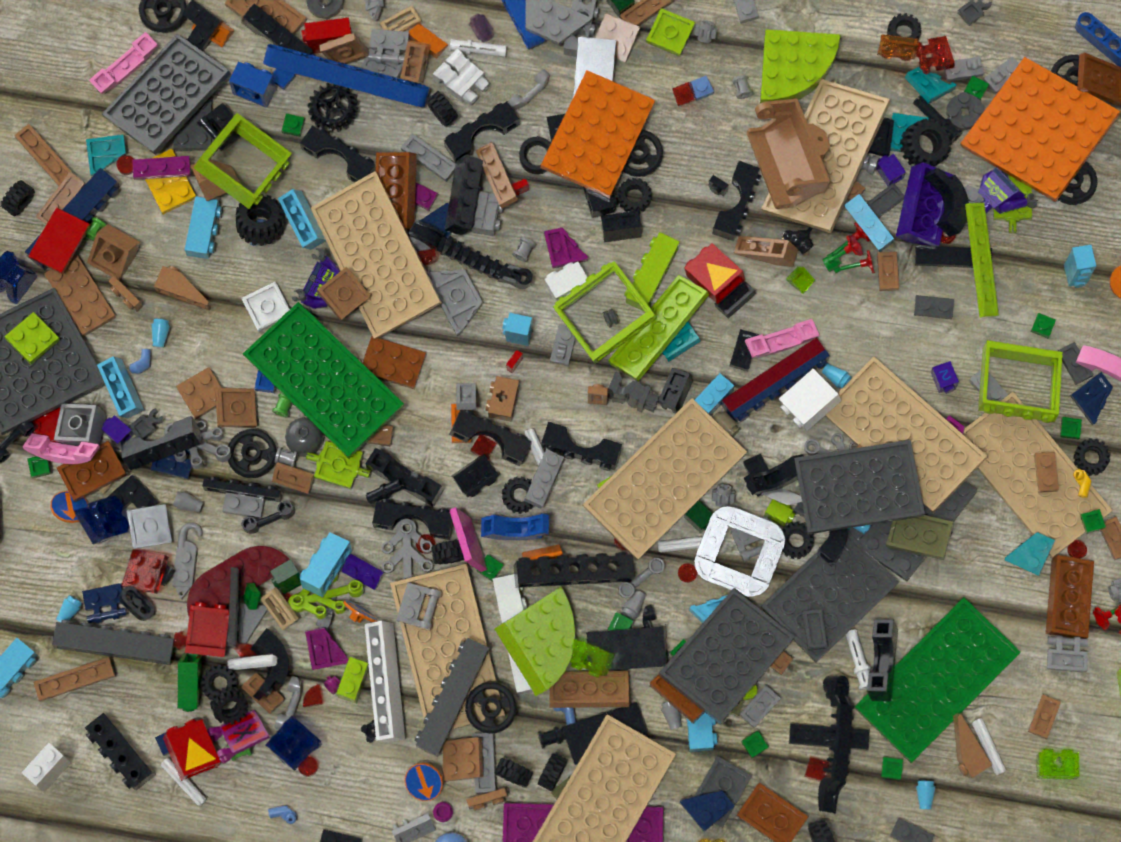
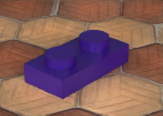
(362, 571)

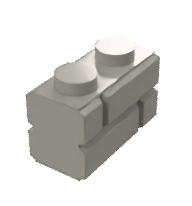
(486, 214)

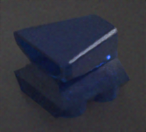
(14, 278)
(103, 519)
(293, 743)

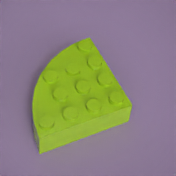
(795, 63)
(541, 640)

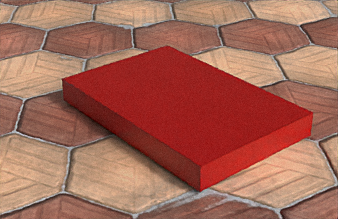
(59, 240)

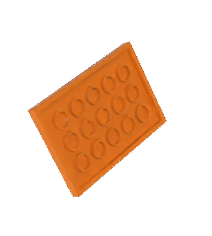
(597, 134)

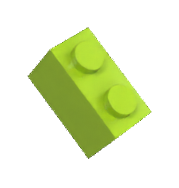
(353, 680)

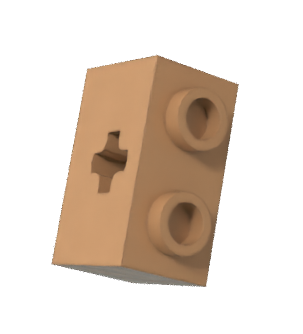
(415, 61)
(504, 409)

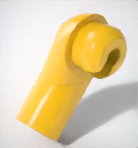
(1083, 481)

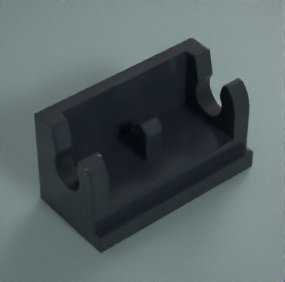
(621, 226)
(675, 390)

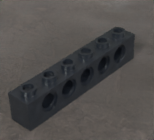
(524, 577)

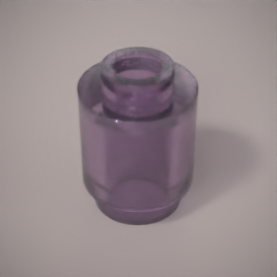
(481, 27)

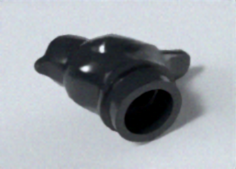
(799, 239)

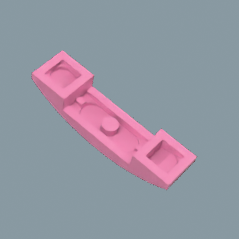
(125, 65)
(782, 340)
(1101, 360)
(61, 453)

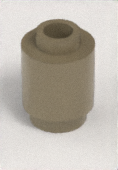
(726, 423)

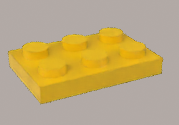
(171, 191)

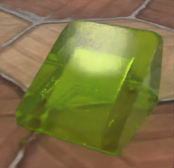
(800, 279)

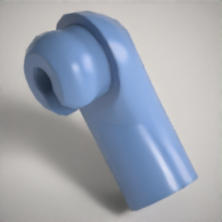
(283, 812)

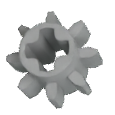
(705, 31)
(723, 495)
(1115, 590)

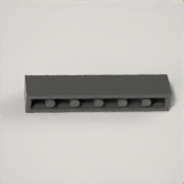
(113, 643)
(452, 697)

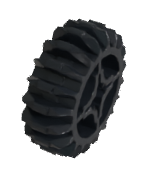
(336, 93)

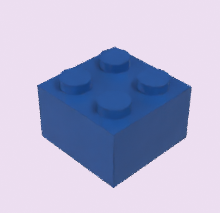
(252, 84)

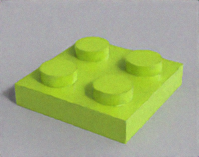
(670, 32)
(32, 338)

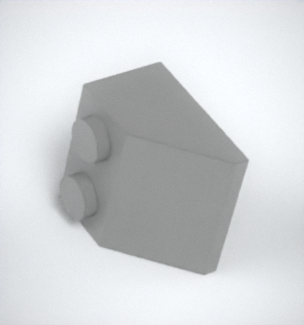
(79, 424)

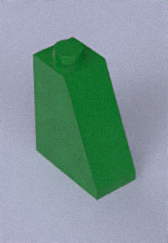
(189, 681)

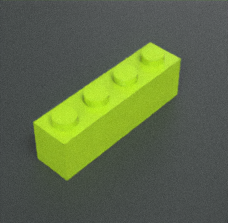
(653, 269)

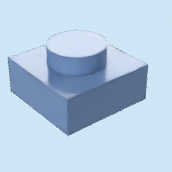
(702, 88)

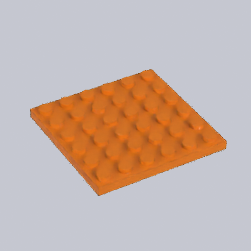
(1040, 129)

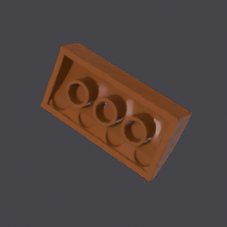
(398, 176)
(1069, 597)

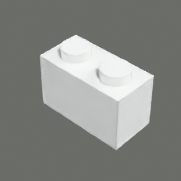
(562, 282)

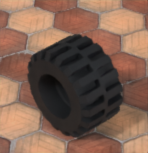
(935, 133)
(260, 231)

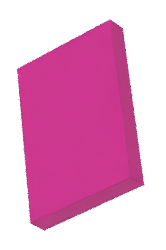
(468, 539)

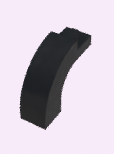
(954, 201)
(773, 478)
(833, 547)
(270, 644)

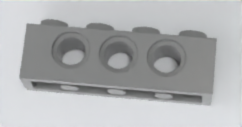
(590, 10)

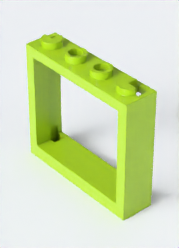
(260, 141)
(621, 337)
(1023, 354)

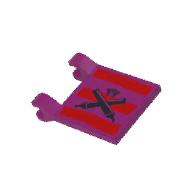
(239, 735)

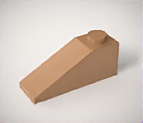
(767, 250)
(175, 285)
(969, 752)

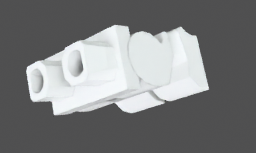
(462, 81)

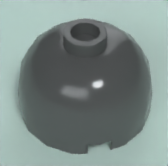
(303, 437)

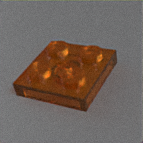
(898, 47)

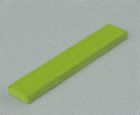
(981, 260)

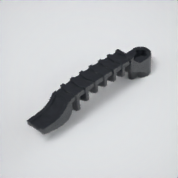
(503, 273)
(829, 788)

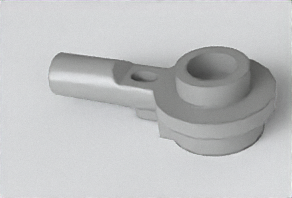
(326, 621)

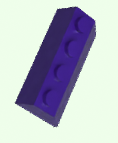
(921, 209)

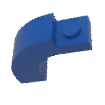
(515, 528)

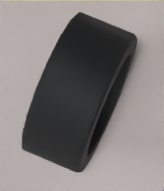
(533, 141)

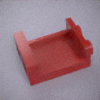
(207, 630)

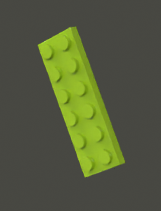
(672, 313)

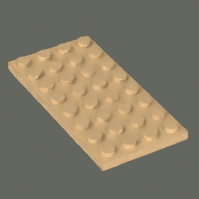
(850, 124)
(377, 250)
(884, 410)
(1012, 474)
(664, 479)
(434, 649)
(607, 787)

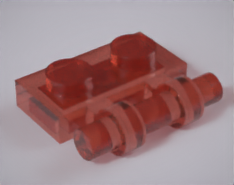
(940, 53)

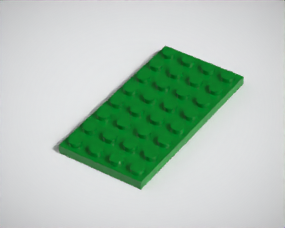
(323, 380)
(939, 679)

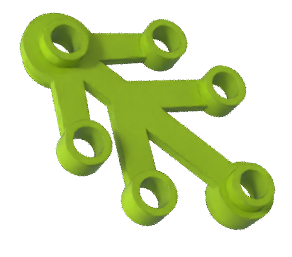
(305, 599)

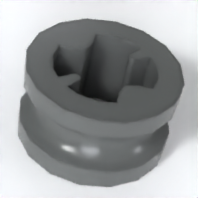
(610, 318)

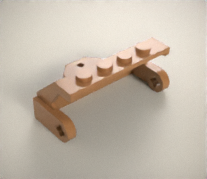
(789, 153)

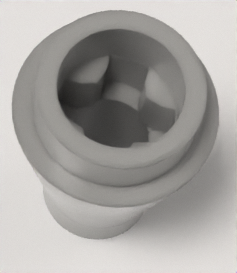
(186, 502)
(633, 606)
(671, 715)

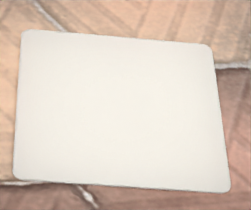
(783, 496)

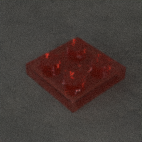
(145, 571)

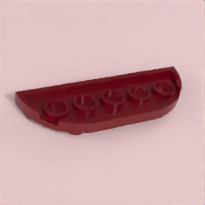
(255, 568)

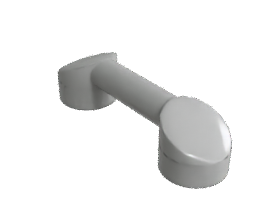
(541, 78)
(655, 566)
(295, 687)

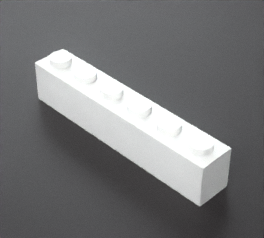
(509, 605)
(384, 682)

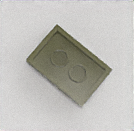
(921, 536)

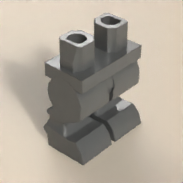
(633, 394)

